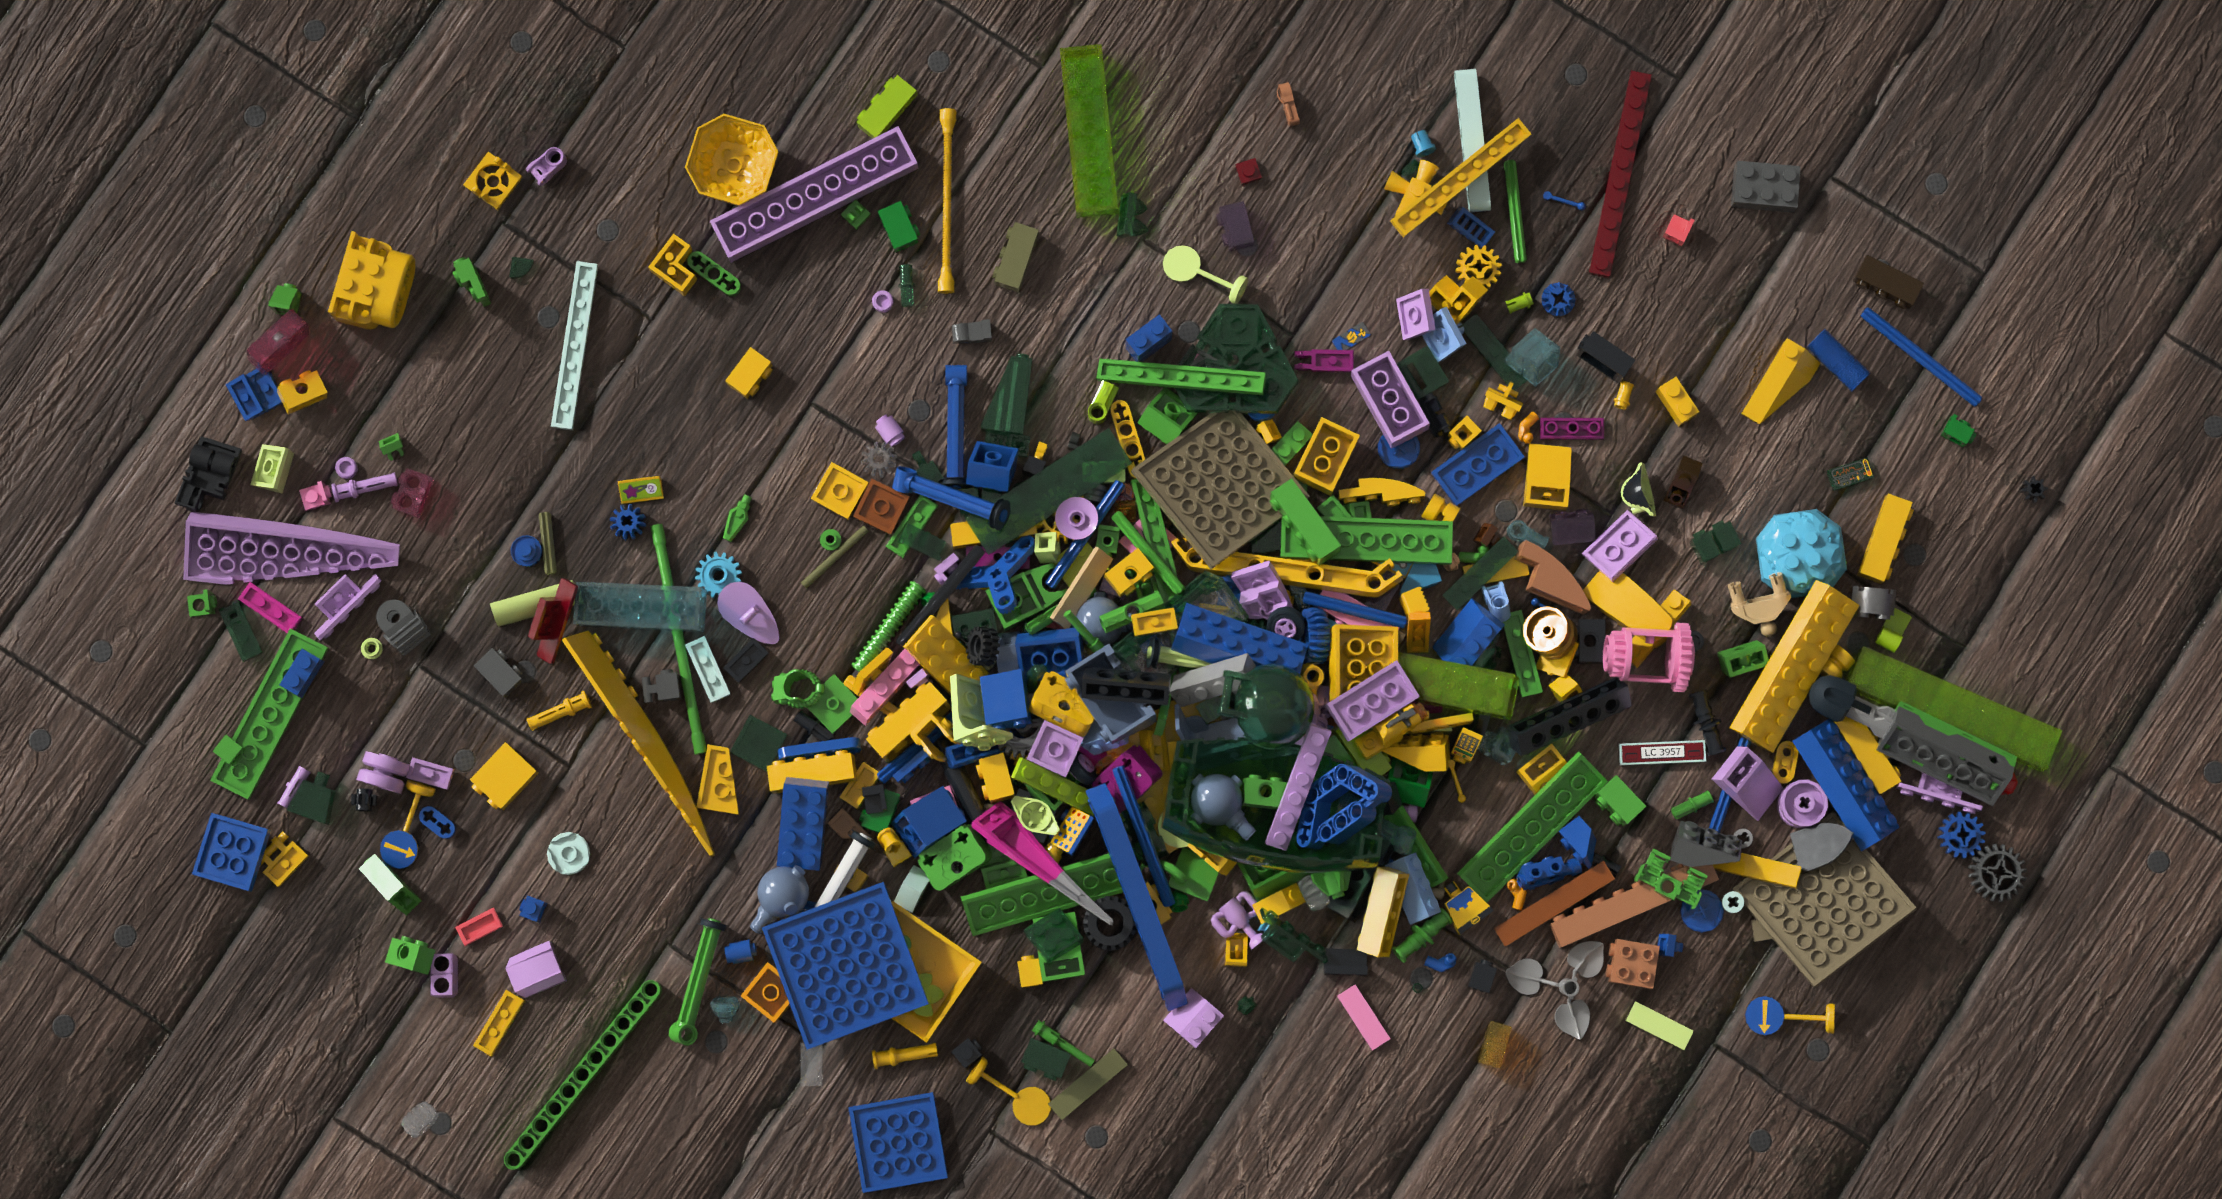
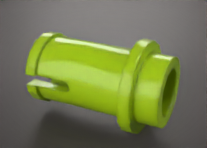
(1519, 302)

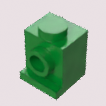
(1958, 431)

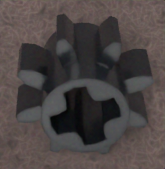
(2028, 487)
(364, 800)

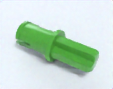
(1692, 805)

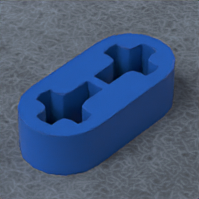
(434, 826)

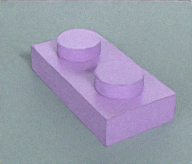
(430, 773)

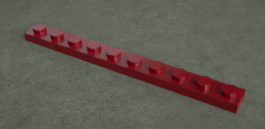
(1620, 174)

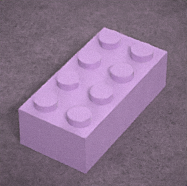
(1390, 399)

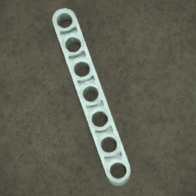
(1471, 134)

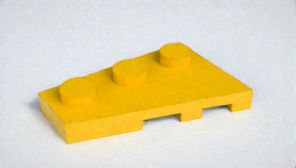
(717, 782)

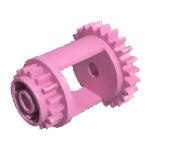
(1678, 655)

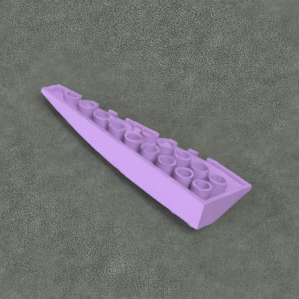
(254, 549)

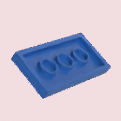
(1477, 465)

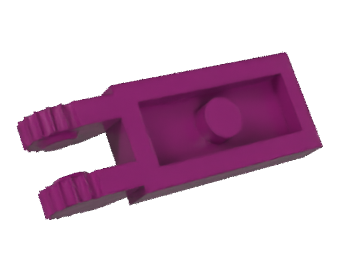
(1326, 360)

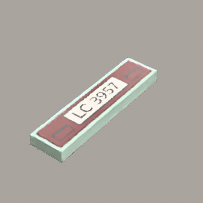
(1662, 752)

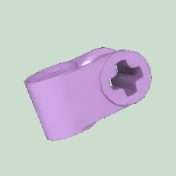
(545, 165)

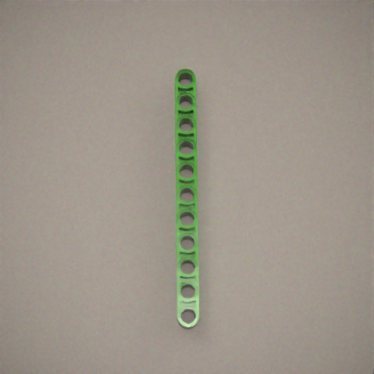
(573, 1079)

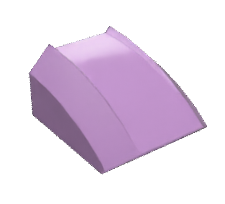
(535, 970)

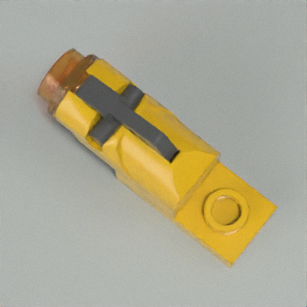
(1391, 730)

